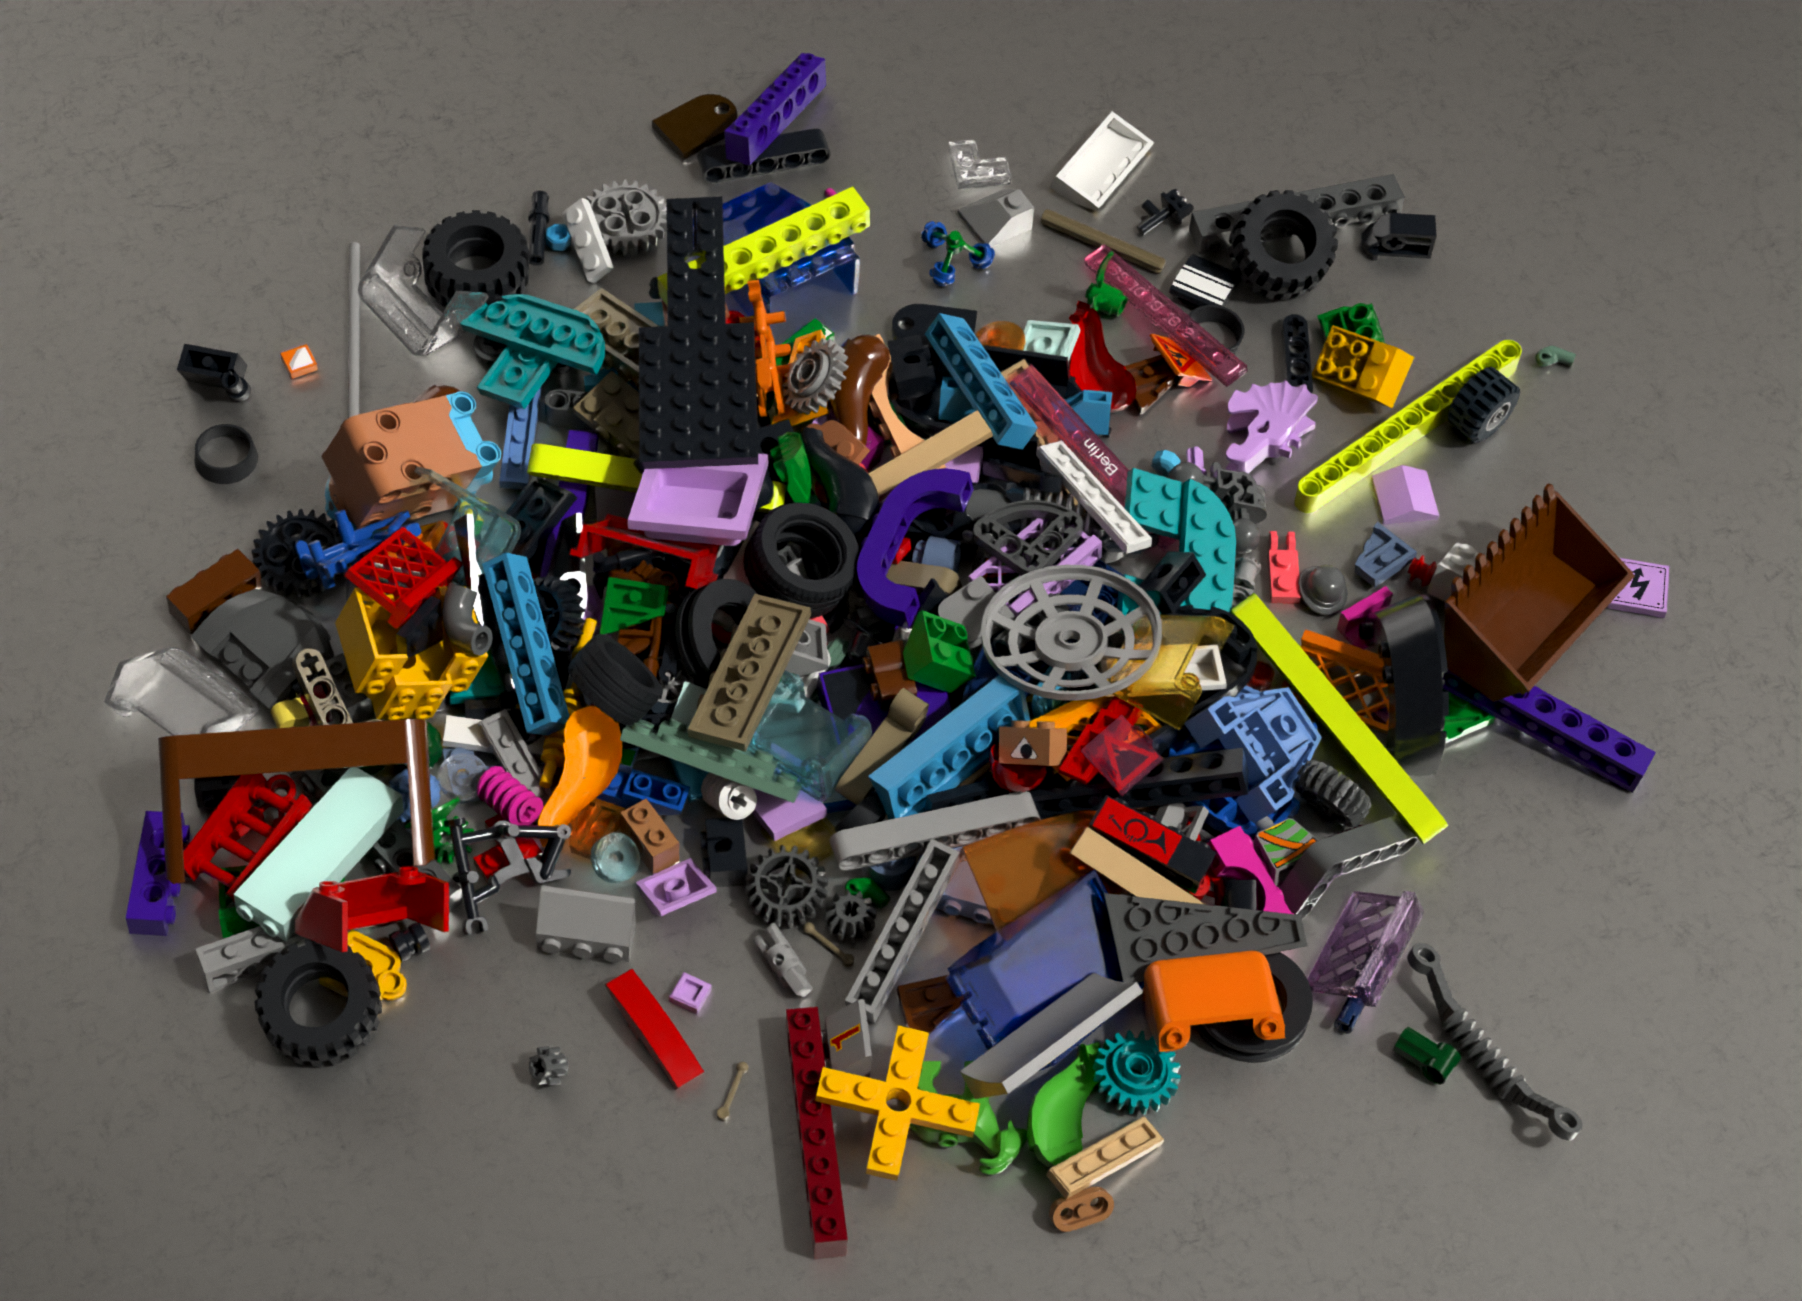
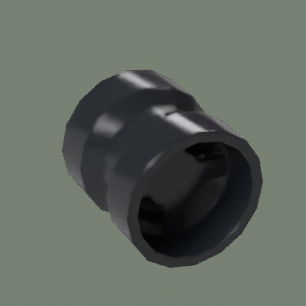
(410, 941)

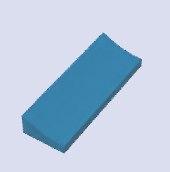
(948, 749)

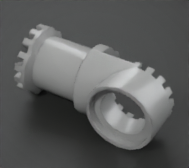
(1244, 577)

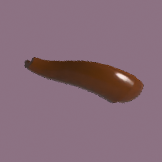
(866, 362)

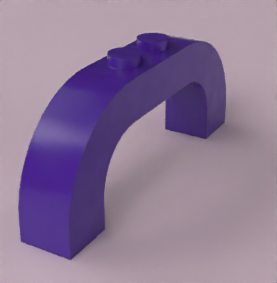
(916, 494)

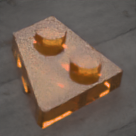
(593, 823)

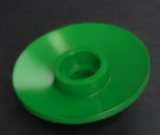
(440, 813)

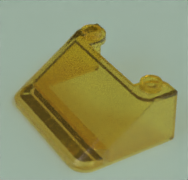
(1165, 687)

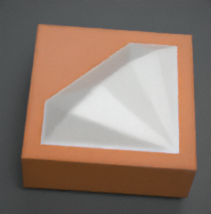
(299, 361)

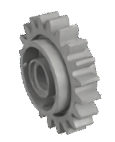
(815, 376)

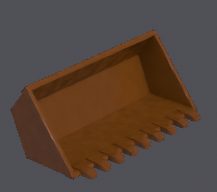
(1529, 598)

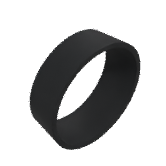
(1221, 315)
(228, 474)

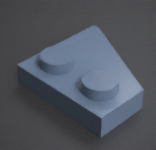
(1383, 556)

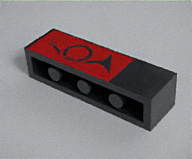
(1153, 843)

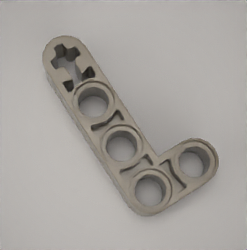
(918, 576)
(332, 700)
(894, 734)

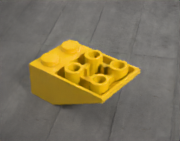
(1362, 366)

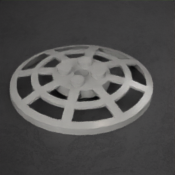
(1079, 625)

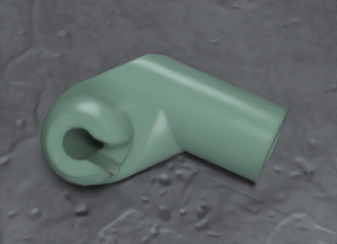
(1553, 354)

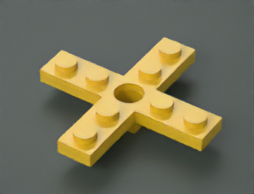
(901, 1083)

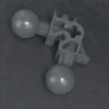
(1240, 493)

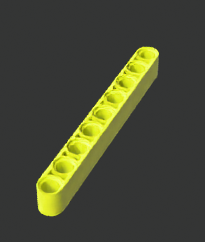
(603, 470)

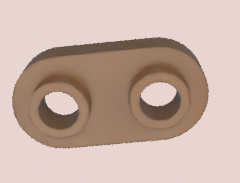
(1079, 1209)

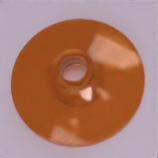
(1002, 334)

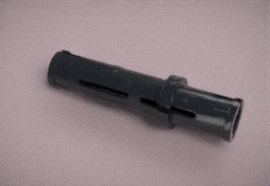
(538, 219)

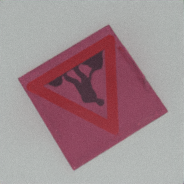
(1122, 754)

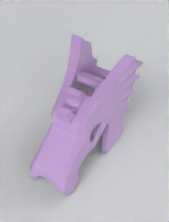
(1273, 422)

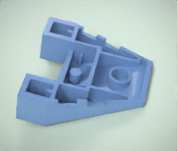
(1274, 738)

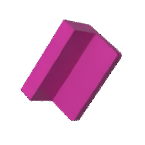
(1352, 616)

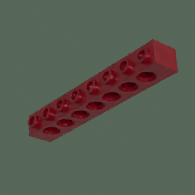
(815, 1135)

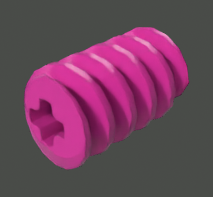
(508, 797)

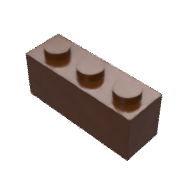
(211, 588)

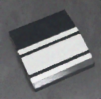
(1204, 282)

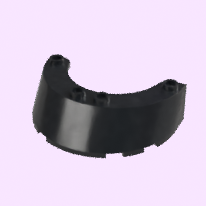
(1414, 663)

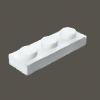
(588, 240)

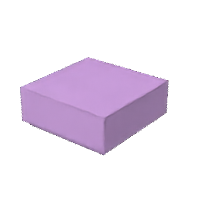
(690, 993)

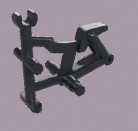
(504, 834)

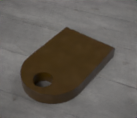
(695, 124)

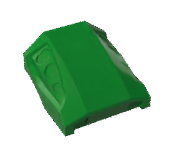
(1357, 319)
(793, 466)

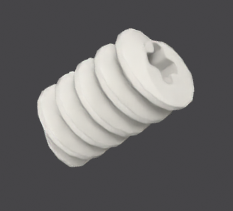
(728, 796)

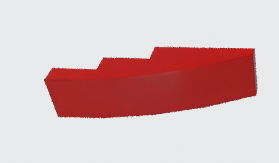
(1076, 764)
(654, 1028)

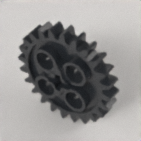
(279, 543)

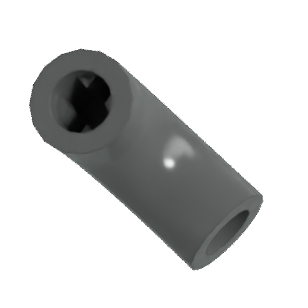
(459, 622)

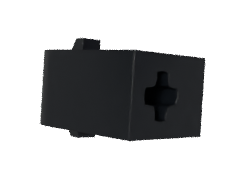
(1400, 236)

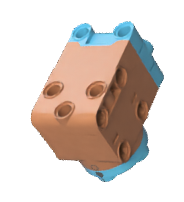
(379, 450)

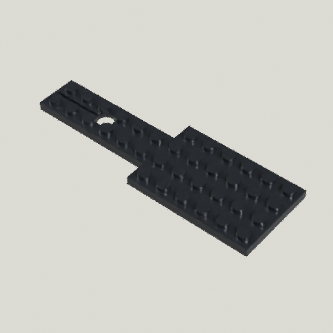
(697, 369)

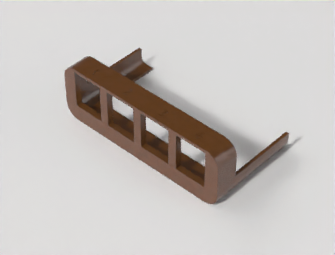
(291, 751)

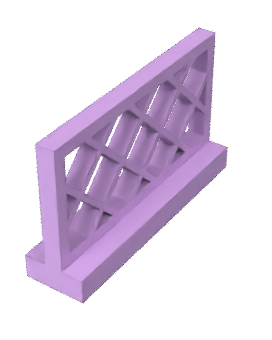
(1085, 554)

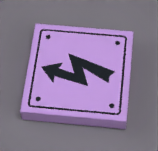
(1646, 591)

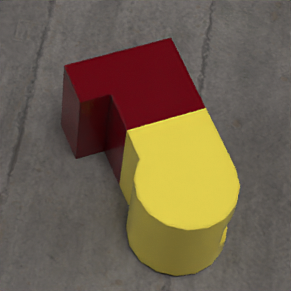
(297, 711)

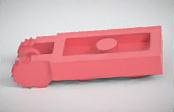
(1283, 570)

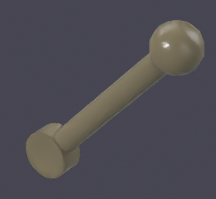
(847, 959)
(723, 1112)

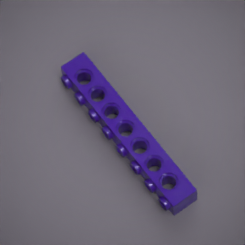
(1564, 730)

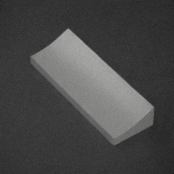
(1047, 1035)

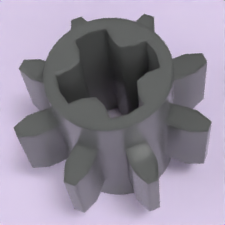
(548, 1065)

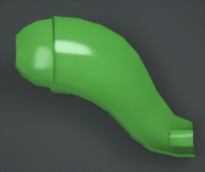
(1057, 1110)

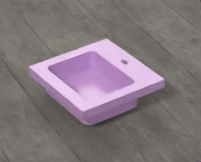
(698, 502)

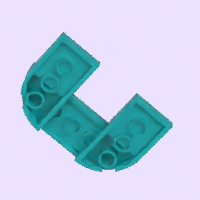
(1195, 519)

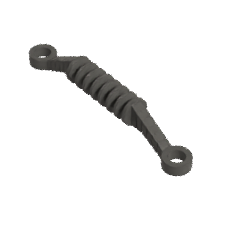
(1453, 1017)

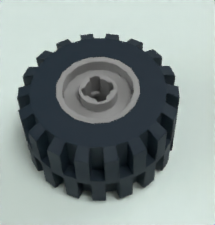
(1483, 404)

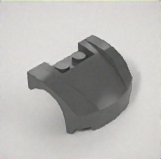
(258, 639)

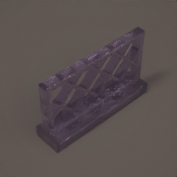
(1385, 949)

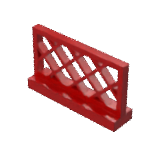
(419, 588)

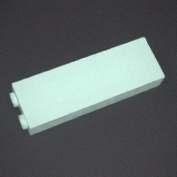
(318, 850)

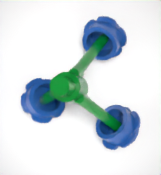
(943, 272)

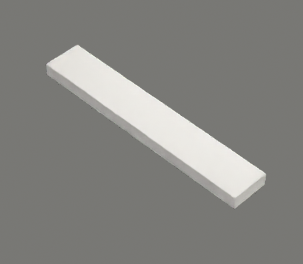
(1094, 497)

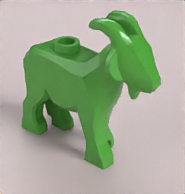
(1000, 1145)

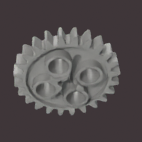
(642, 211)

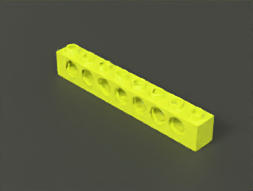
(788, 240)

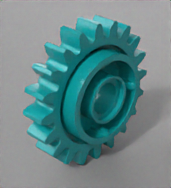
(1114, 1072)

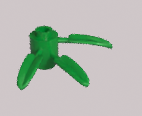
(1103, 296)

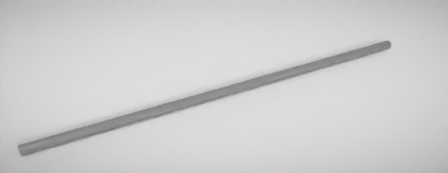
(353, 347)

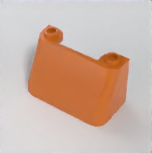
(1210, 991)

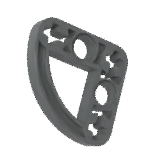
(1035, 551)

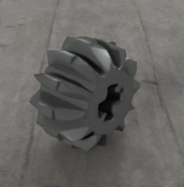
(850, 916)

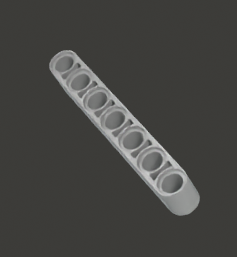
(950, 826)

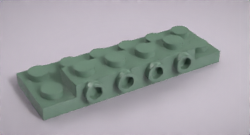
(743, 767)

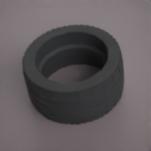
(614, 680)

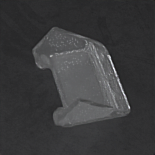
(179, 694)

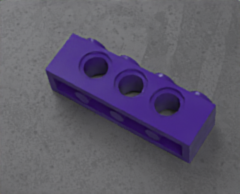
(146, 916)

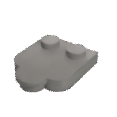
(968, 608)

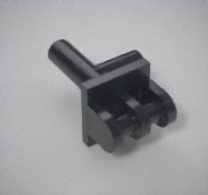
(1172, 206)

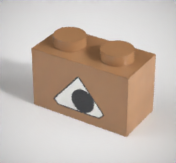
(1032, 745)

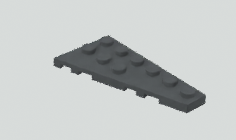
(1168, 929)

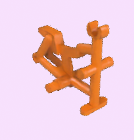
(768, 375)

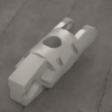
(784, 961)

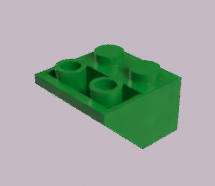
(938, 653)

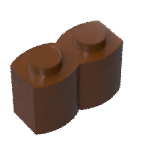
(887, 671)

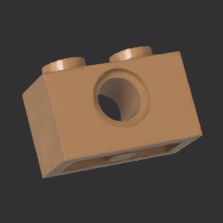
(651, 835)

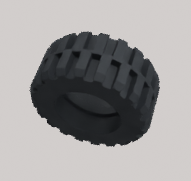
(1302, 219)
(475, 236)
(330, 1040)

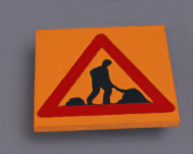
(1179, 361)

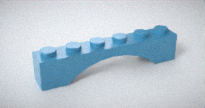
(1090, 405)

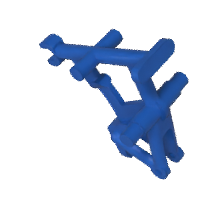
(351, 550)

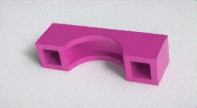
(1239, 861)

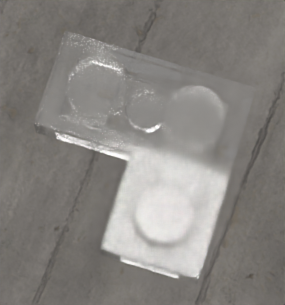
(973, 172)

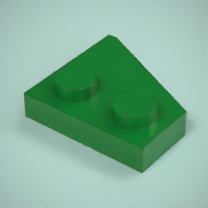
(631, 604)

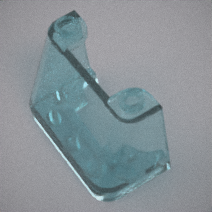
(809, 738)

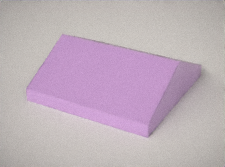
(1404, 495)
(675, 887)

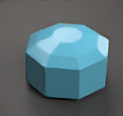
(1164, 462)

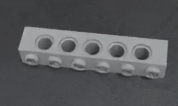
(904, 928)

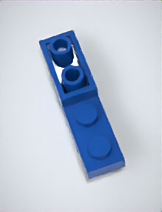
(629, 789)

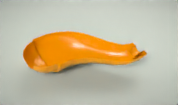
(591, 752)

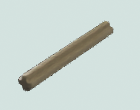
(1097, 238)

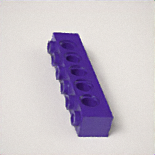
(775, 108)

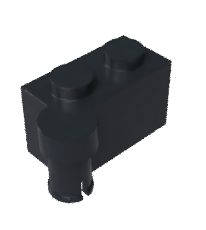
(215, 369)

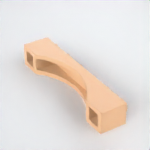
(891, 426)

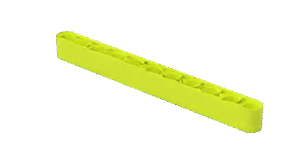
(1397, 432)
(1340, 720)

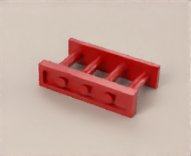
(227, 816)

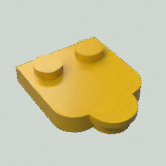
(383, 962)

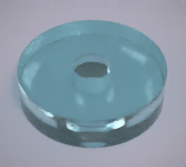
(603, 861)

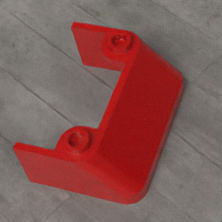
(371, 901)

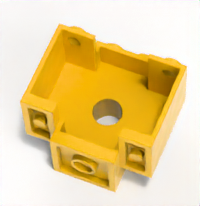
(392, 681)

